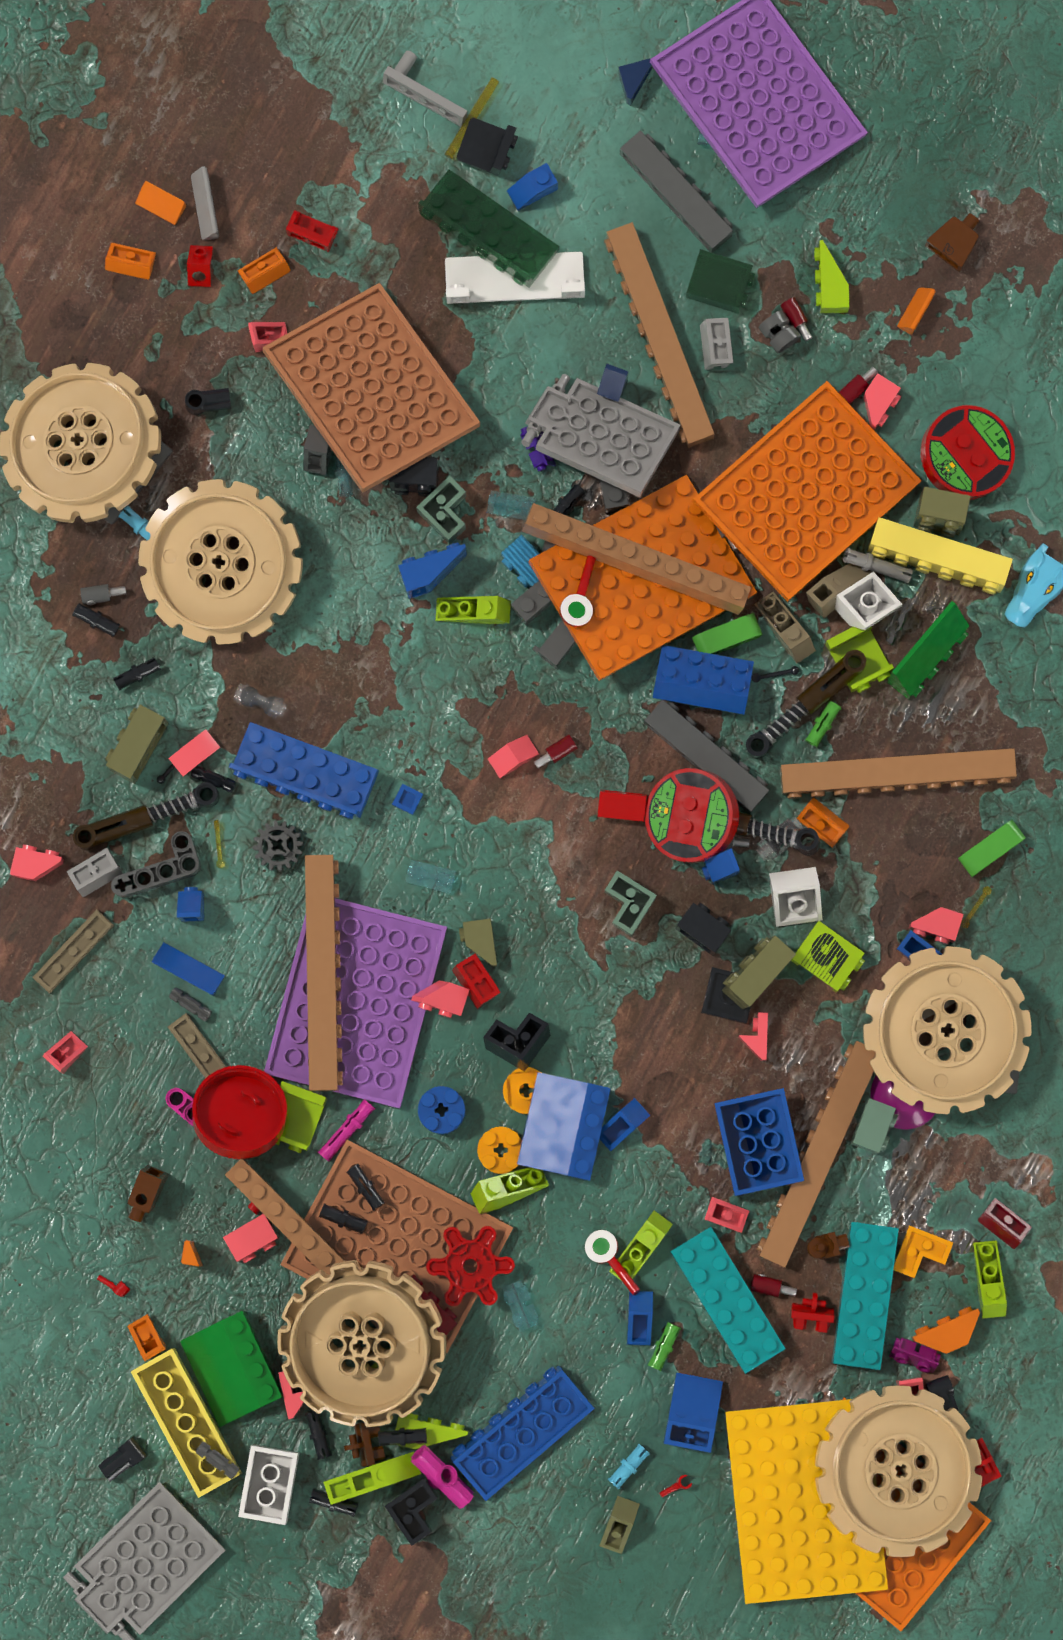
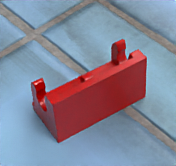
(311, 231)
(622, 805)
(476, 978)

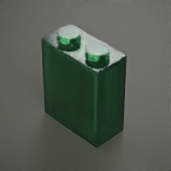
(720, 281)

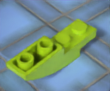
(371, 1478)

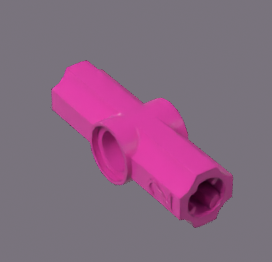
(451, 1484)

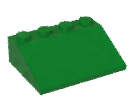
(929, 651)
(231, 1368)

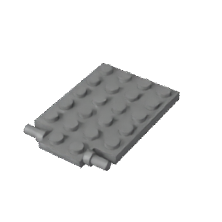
(600, 435)
(143, 1564)

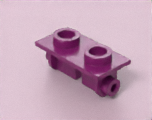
(925, 1360)

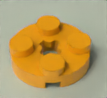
(512, 1086)
(491, 1140)

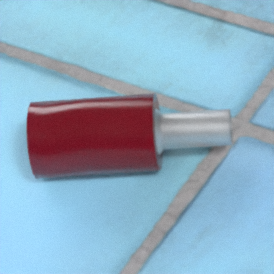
(796, 316)
(857, 386)
(557, 751)
(770, 1286)

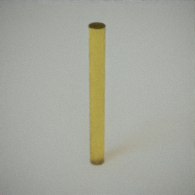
(474, 113)

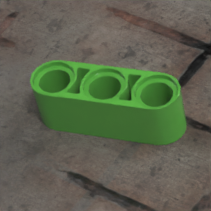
(728, 635)
(991, 848)

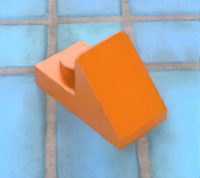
(146, 1337)

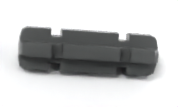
(190, 1004)
(217, 1460)

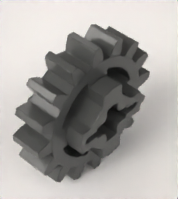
(285, 837)

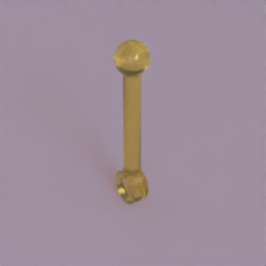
(220, 863)
(965, 922)

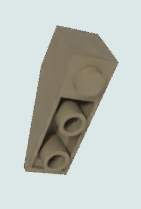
(824, 593)
(785, 627)

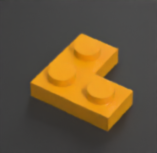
(919, 1245)

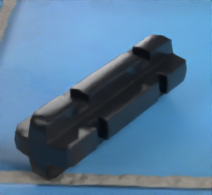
(213, 778)

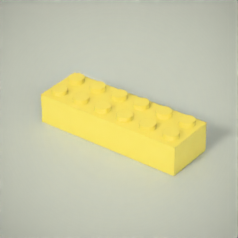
(939, 555)
(183, 1418)

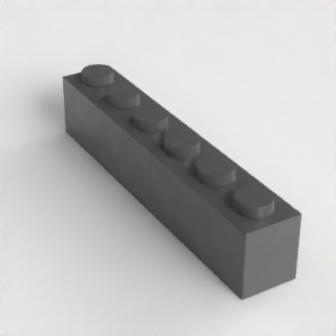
(676, 191)
(704, 754)

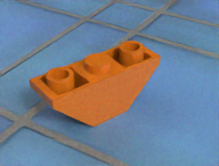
(949, 1333)

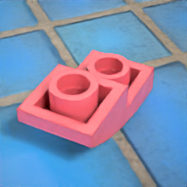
(194, 752)

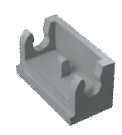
(716, 343)
(94, 872)

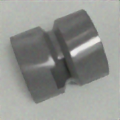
(784, 338)

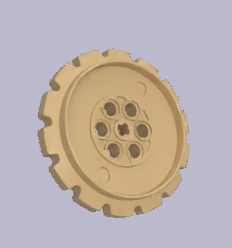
(118, 465)
(178, 581)
(995, 1037)
(403, 1322)
(946, 1476)

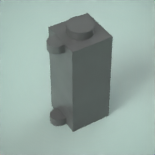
(556, 646)

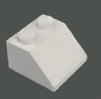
(866, 602)
(796, 896)

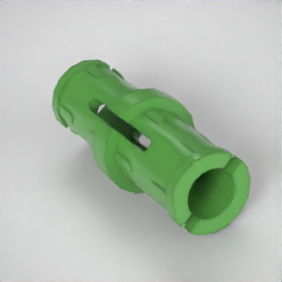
(823, 724)
(664, 1346)

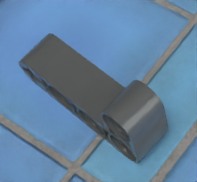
(154, 870)

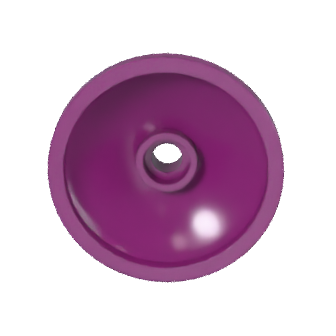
(908, 1116)

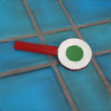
(576, 608)
(602, 1248)

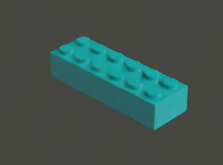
(865, 1295)
(727, 1300)

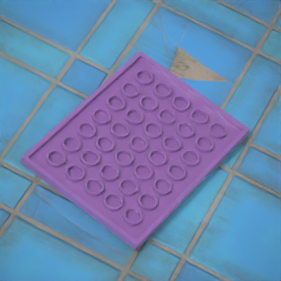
(758, 98)
(381, 968)

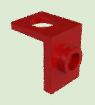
(199, 261)

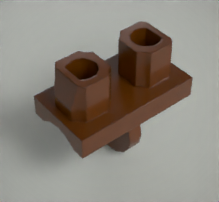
(827, 1245)
(361, 1445)

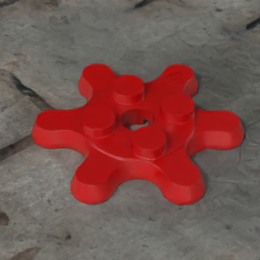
(453, 1266)

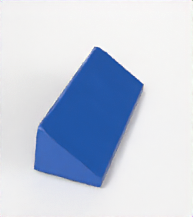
(188, 969)

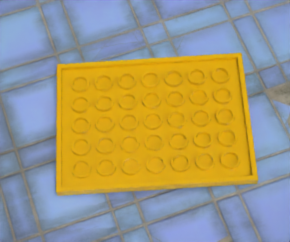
(781, 1525)

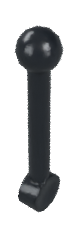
(756, 677)
(162, 778)

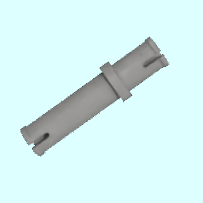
(868, 562)

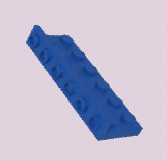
(304, 771)
(521, 1432)

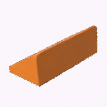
(160, 203)
(129, 261)
(264, 270)
(916, 309)
(823, 821)
(190, 1255)

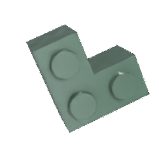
(438, 508)
(635, 902)
(873, 1127)

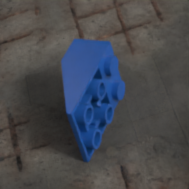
(424, 574)
(693, 1412)

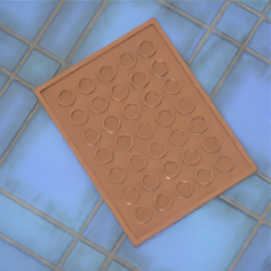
(371, 387)
(401, 1231)

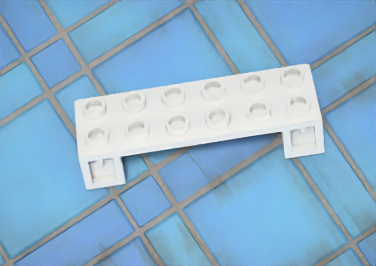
(479, 281)

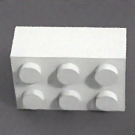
(269, 1484)

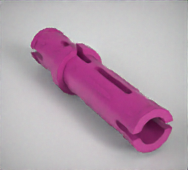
(352, 1123)

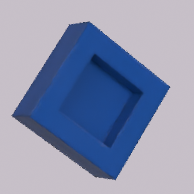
(407, 799)

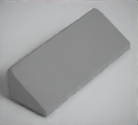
(204, 204)

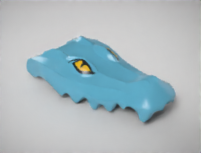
(1037, 585)

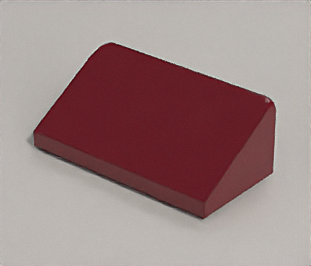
(1004, 1223)

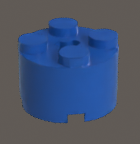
(430, 1102)

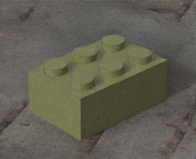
(941, 512)
(136, 743)
(757, 971)

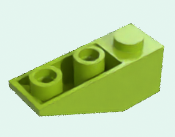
(832, 284)
(474, 609)
(507, 1188)
(643, 1244)
(989, 1279)
(435, 1431)

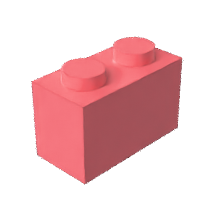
(251, 1238)

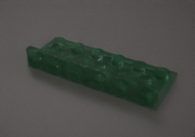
(488, 229)

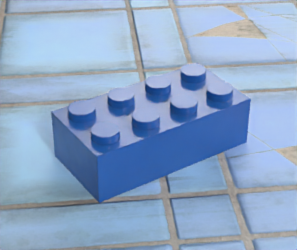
(703, 679)

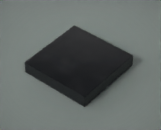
(718, 1003)

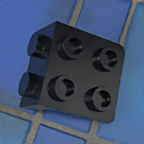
(486, 146)

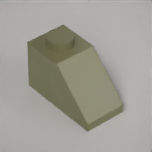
(479, 939)
(619, 1524)

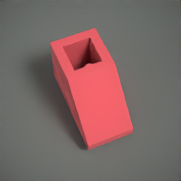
(879, 398)
(34, 865)
(940, 924)
(442, 996)

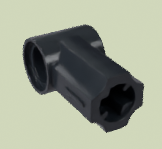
(211, 400)
(943, 1388)
(127, 1456)

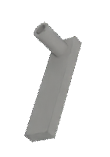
(397, 79)

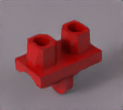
(812, 1310)
(988, 1468)

